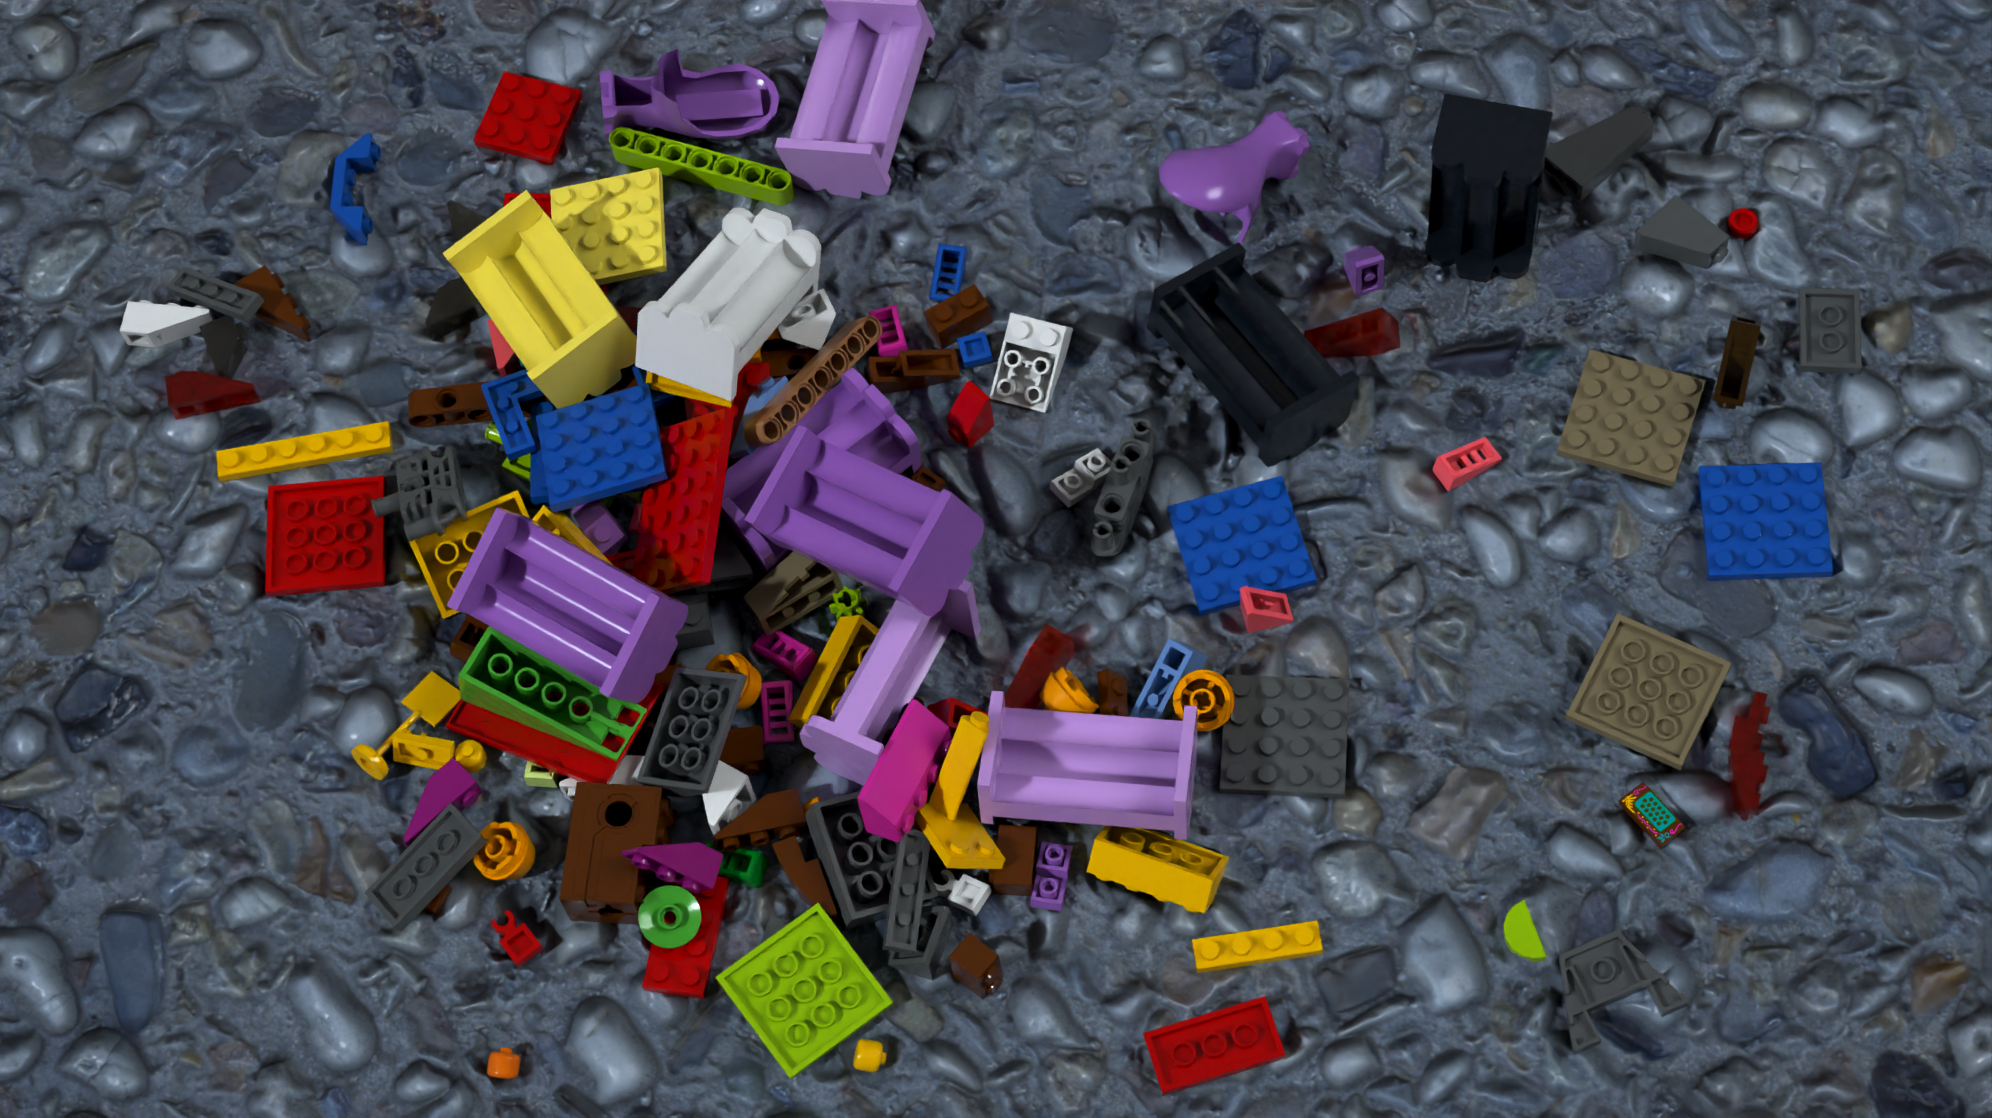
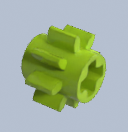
(848, 597)

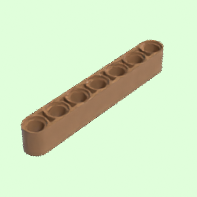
(812, 382)

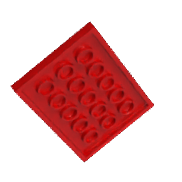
(684, 511)

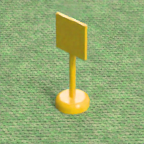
(429, 700)

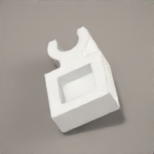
(964, 894)

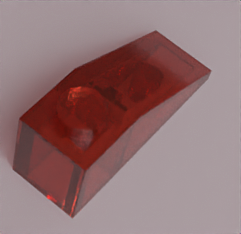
(1357, 335)
(203, 393)

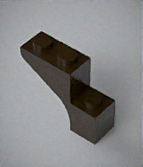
(1736, 362)

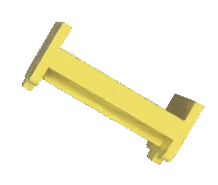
(545, 302)

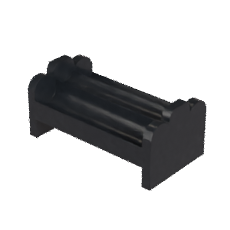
(1486, 187)
(1251, 356)

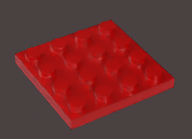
(325, 536)

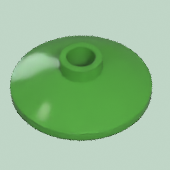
(666, 900)

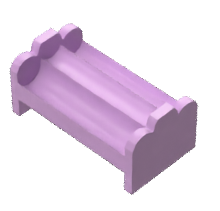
(857, 96)
(885, 683)
(1088, 768)

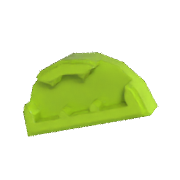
(1521, 934)

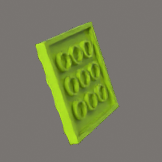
(804, 991)

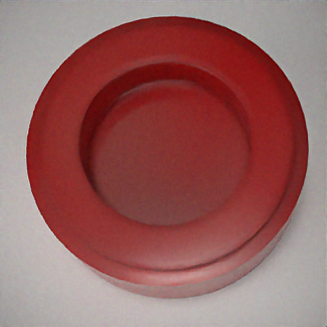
(1742, 223)

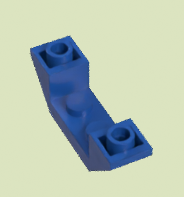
(358, 158)

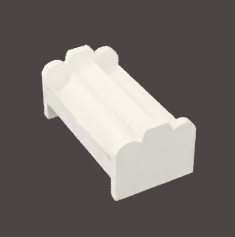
(728, 301)

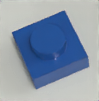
(974, 349)

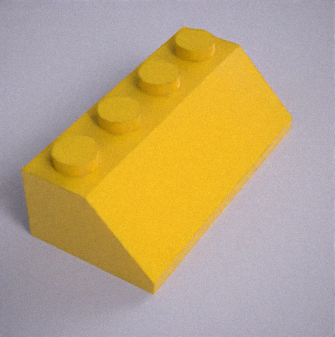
(834, 669)
(1158, 866)

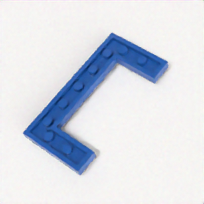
(511, 390)

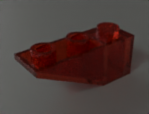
(1046, 655)

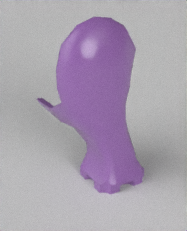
(708, 104)
(1233, 174)

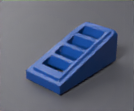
(954, 252)

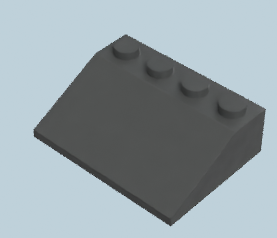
(691, 731)
(855, 861)

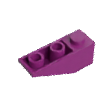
(445, 786)
(687, 864)

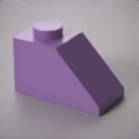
(1364, 269)
(600, 527)

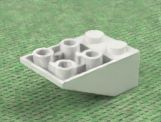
(1030, 362)

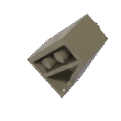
(791, 592)

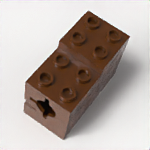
(605, 822)

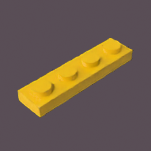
(1257, 946)

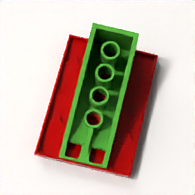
(545, 711)

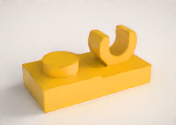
(422, 750)

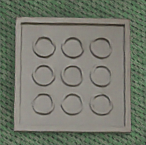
(1631, 418)
(1648, 691)

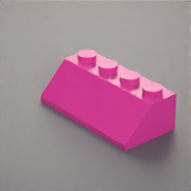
(904, 773)

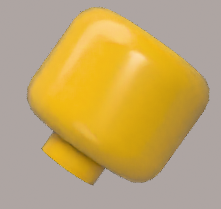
(470, 755)
(868, 1055)

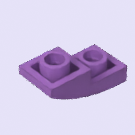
(1051, 876)

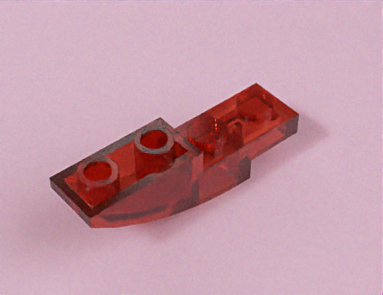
(1745, 759)

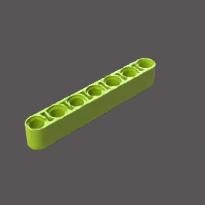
(711, 174)

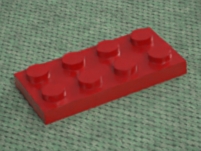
(688, 968)
(1214, 1045)

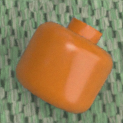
(503, 1064)

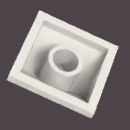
(809, 320)

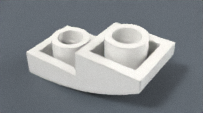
(1081, 480)

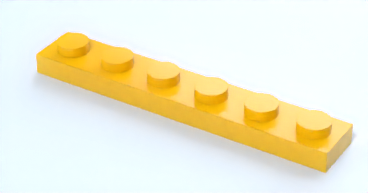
(304, 451)

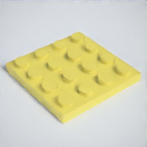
(614, 224)

